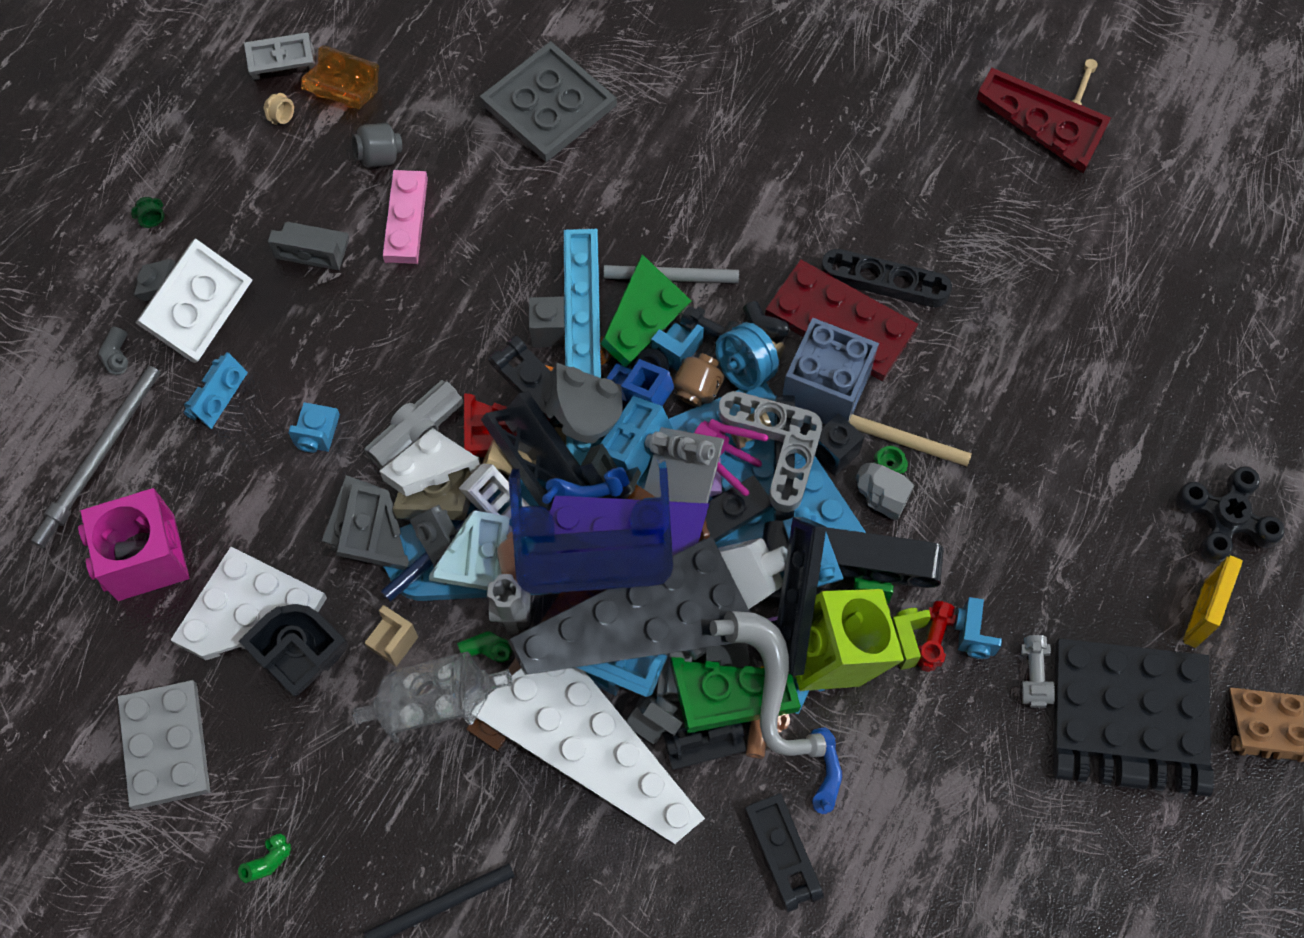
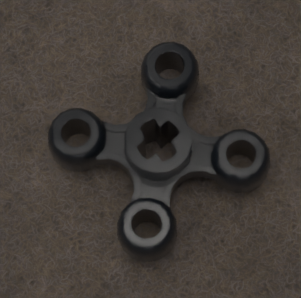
(1241, 485)

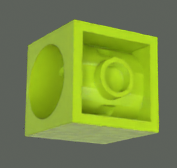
(849, 640)

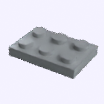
(163, 745)

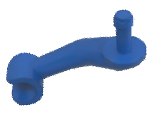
(614, 484)
(827, 793)

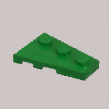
(646, 306)
(723, 695)

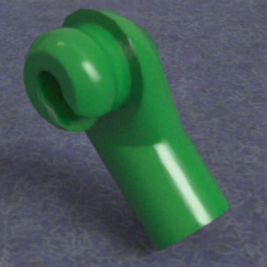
(489, 645)
(265, 866)

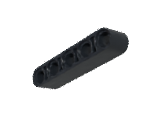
(875, 555)

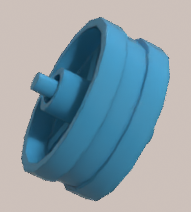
(747, 356)

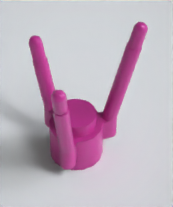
(718, 430)

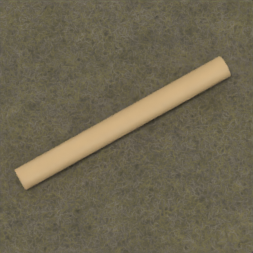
(910, 440)

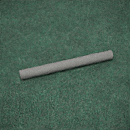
(678, 274)

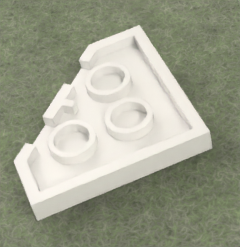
(235, 600)

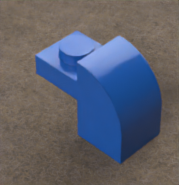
(643, 381)

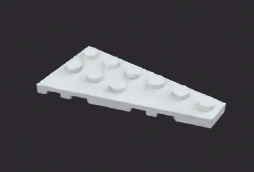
(581, 734)

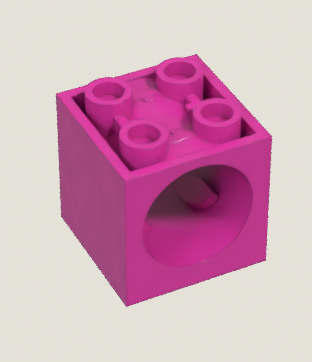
(115, 521)

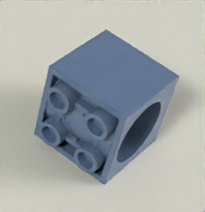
(830, 370)

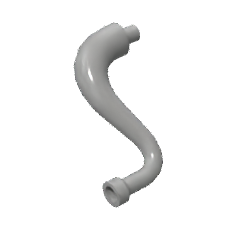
(770, 643)

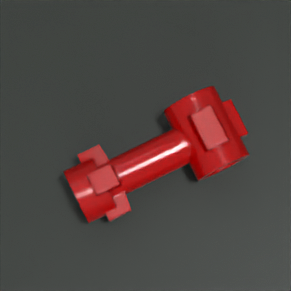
(932, 652)

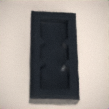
(733, 510)

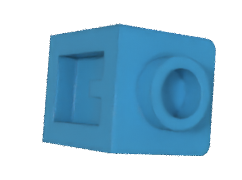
(314, 428)

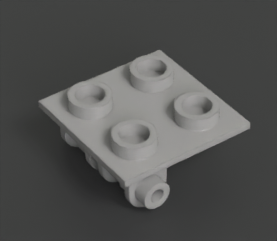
(689, 462)

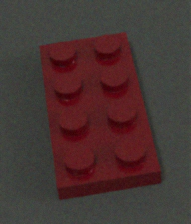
(817, 295)

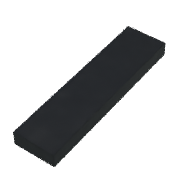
(800, 589)

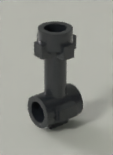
(696, 316)

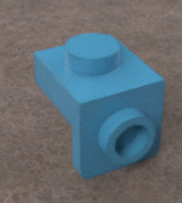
(969, 624)

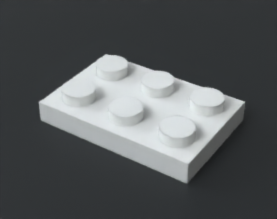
(194, 301)

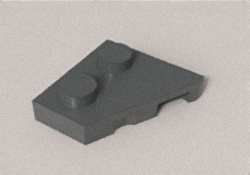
(370, 529)

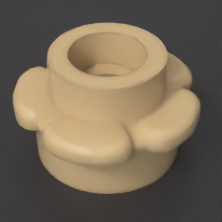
(278, 109)

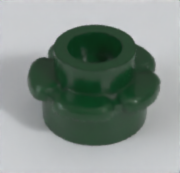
(148, 212)

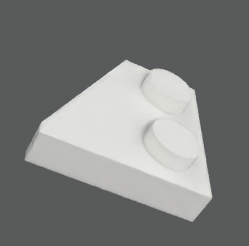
(427, 463)

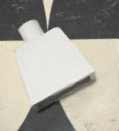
(755, 568)

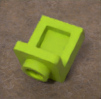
(904, 624)

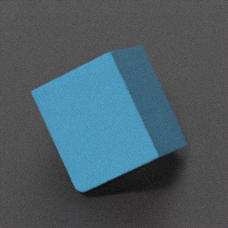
(678, 343)

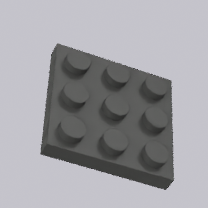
(548, 101)

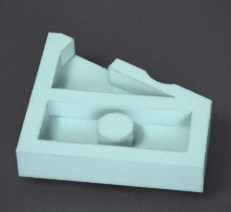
(472, 554)

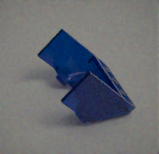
(592, 559)

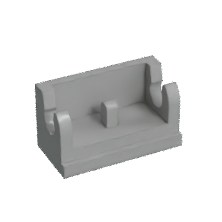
(279, 54)

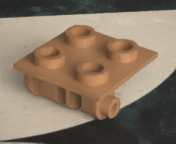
(1268, 724)

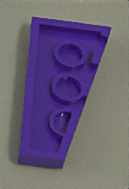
(606, 514)

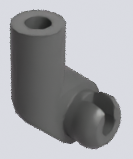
(111, 353)

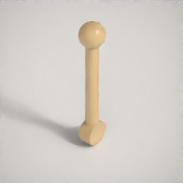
(1089, 67)

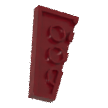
(1050, 119)

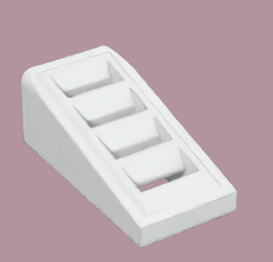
(476, 481)

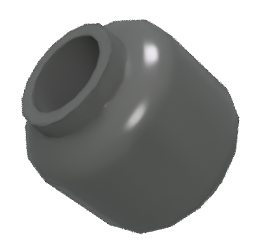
(376, 145)

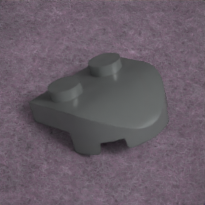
(583, 403)

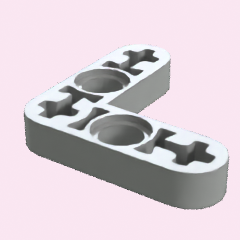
(793, 440)

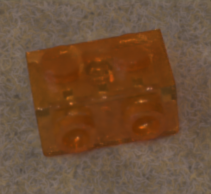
(342, 78)

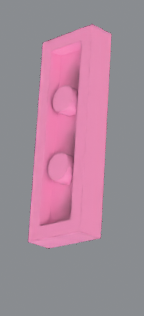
(405, 217)

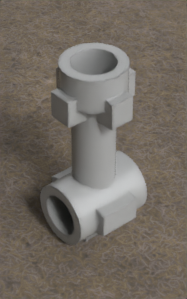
(1036, 691)

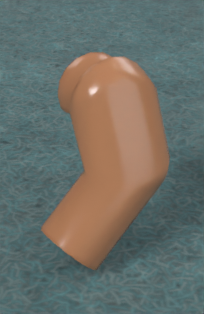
(756, 744)

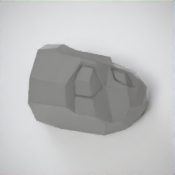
(884, 489)

